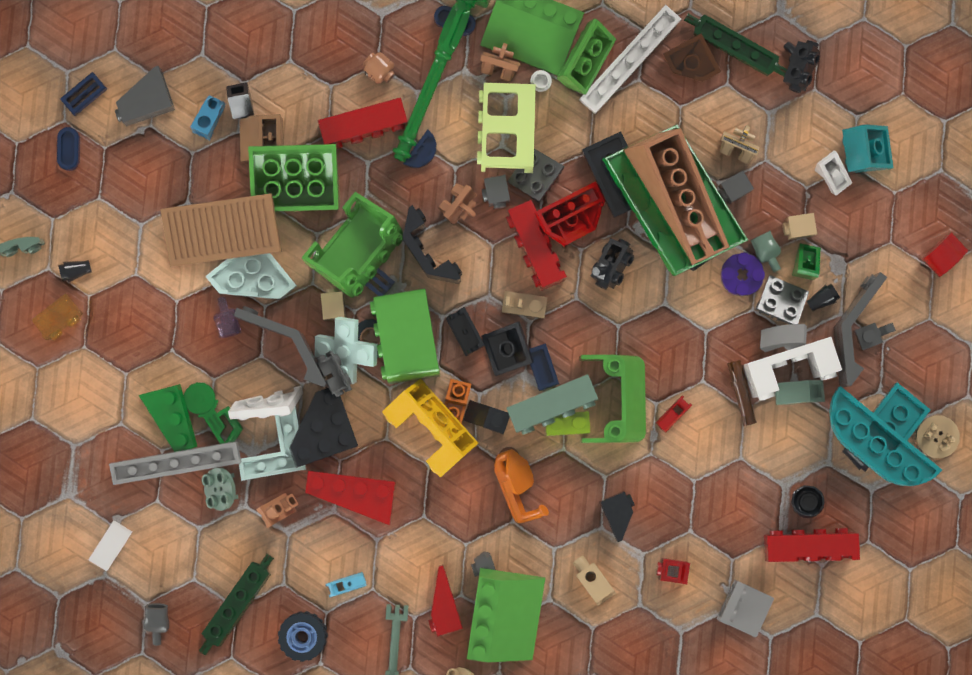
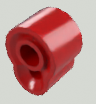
(945, 254)

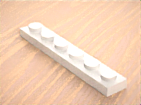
(630, 59)

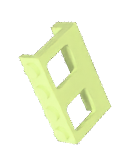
(520, 125)

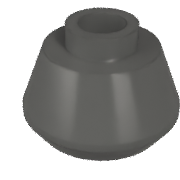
(483, 560)

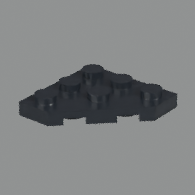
(323, 430)

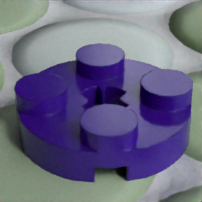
(754, 273)

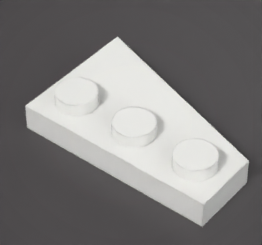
(257, 406)

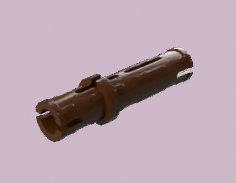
(741, 391)

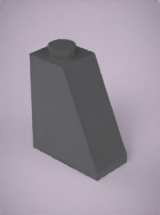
(145, 99)

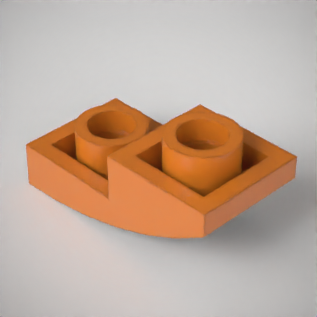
(457, 398)

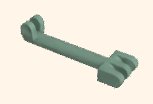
(395, 635)

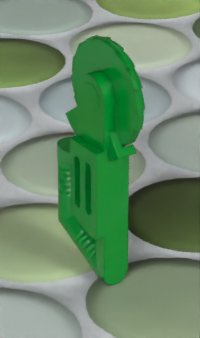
(202, 400)

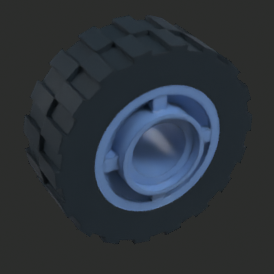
(289, 638)

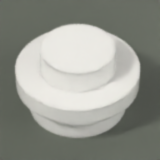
(542, 80)

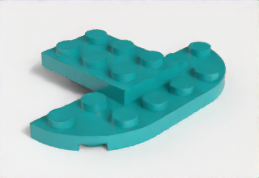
(883, 435)

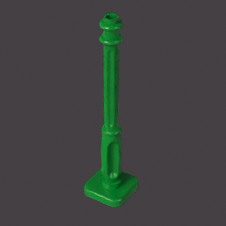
(448, 42)

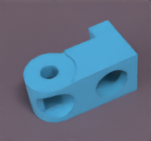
(208, 117)

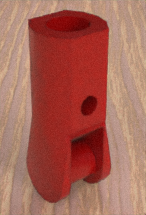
(670, 417)

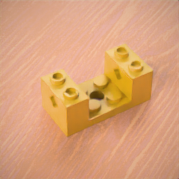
(432, 413)

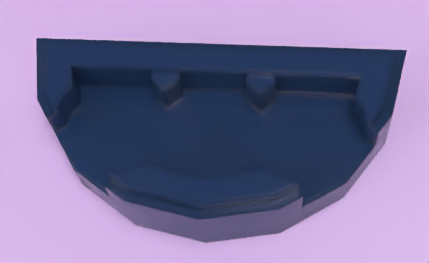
(423, 152)

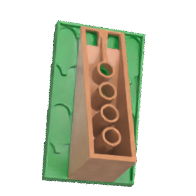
(674, 200)

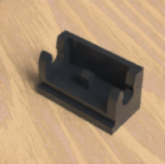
(465, 331)

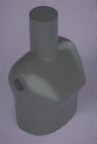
(156, 621)

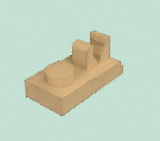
(524, 304)

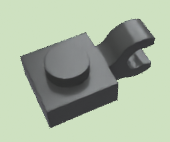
(871, 335)

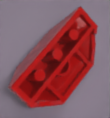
(572, 215)

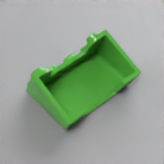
(357, 246)

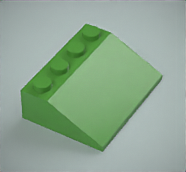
(534, 30)
(296, 176)
(505, 616)

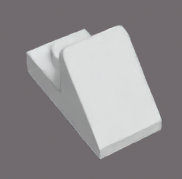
(834, 173)

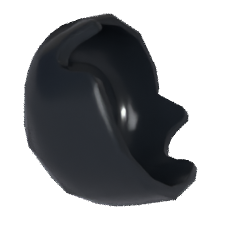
(807, 501)

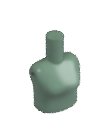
(767, 250)

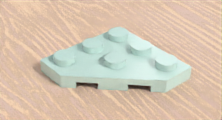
(252, 277)

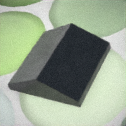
(507, 349)

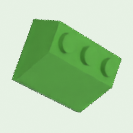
(586, 57)

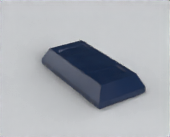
(543, 367)

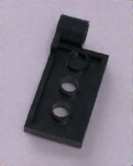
(593, 154)

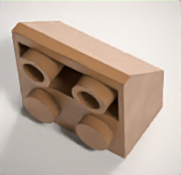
(260, 131)

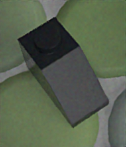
(486, 417)
(618, 513)

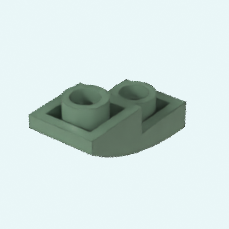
(26, 244)

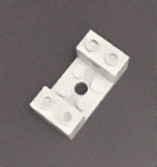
(820, 356)

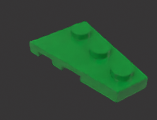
(171, 415)

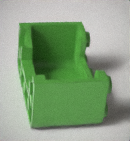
(405, 336)

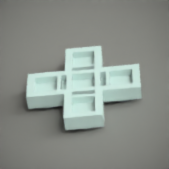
(347, 347)

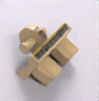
(748, 149)

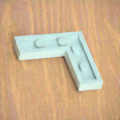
(276, 462)

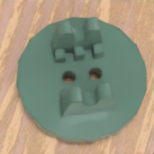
(219, 489)

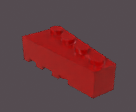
(536, 246)

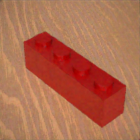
(363, 123)

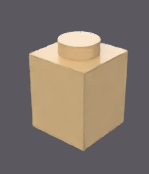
(800, 226)
(333, 304)

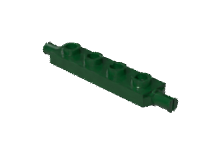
(736, 45)
(236, 604)

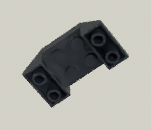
(415, 224)

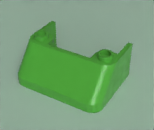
(633, 423)

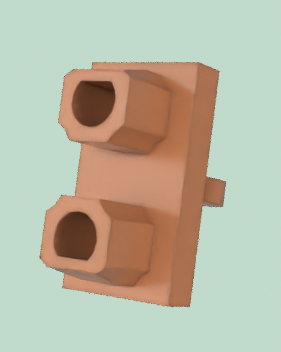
(490, 60)
(461, 206)
(278, 509)

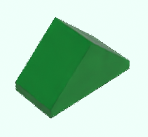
(807, 262)

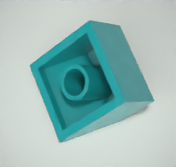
(867, 148)

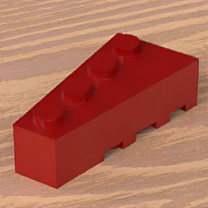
(359, 494)
(811, 546)

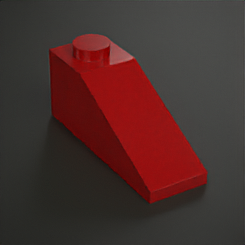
(444, 609)

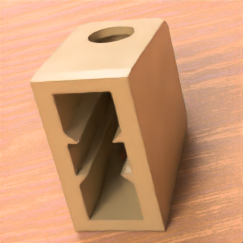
(600, 588)

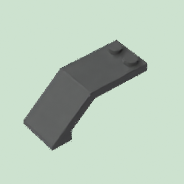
(843, 330)
(313, 372)

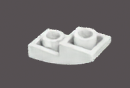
(110, 545)

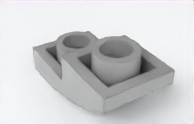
(784, 336)

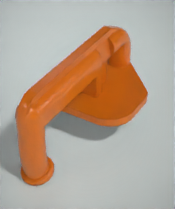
(514, 480)

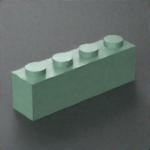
(553, 403)

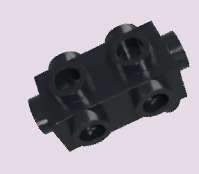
(802, 63)
(610, 266)

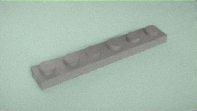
(175, 463)

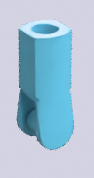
(350, 583)

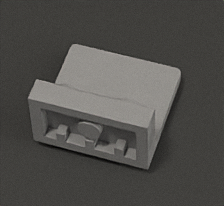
(745, 608)

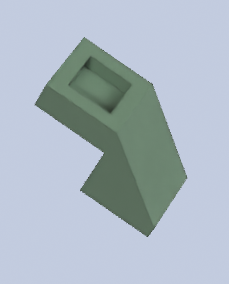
(800, 392)

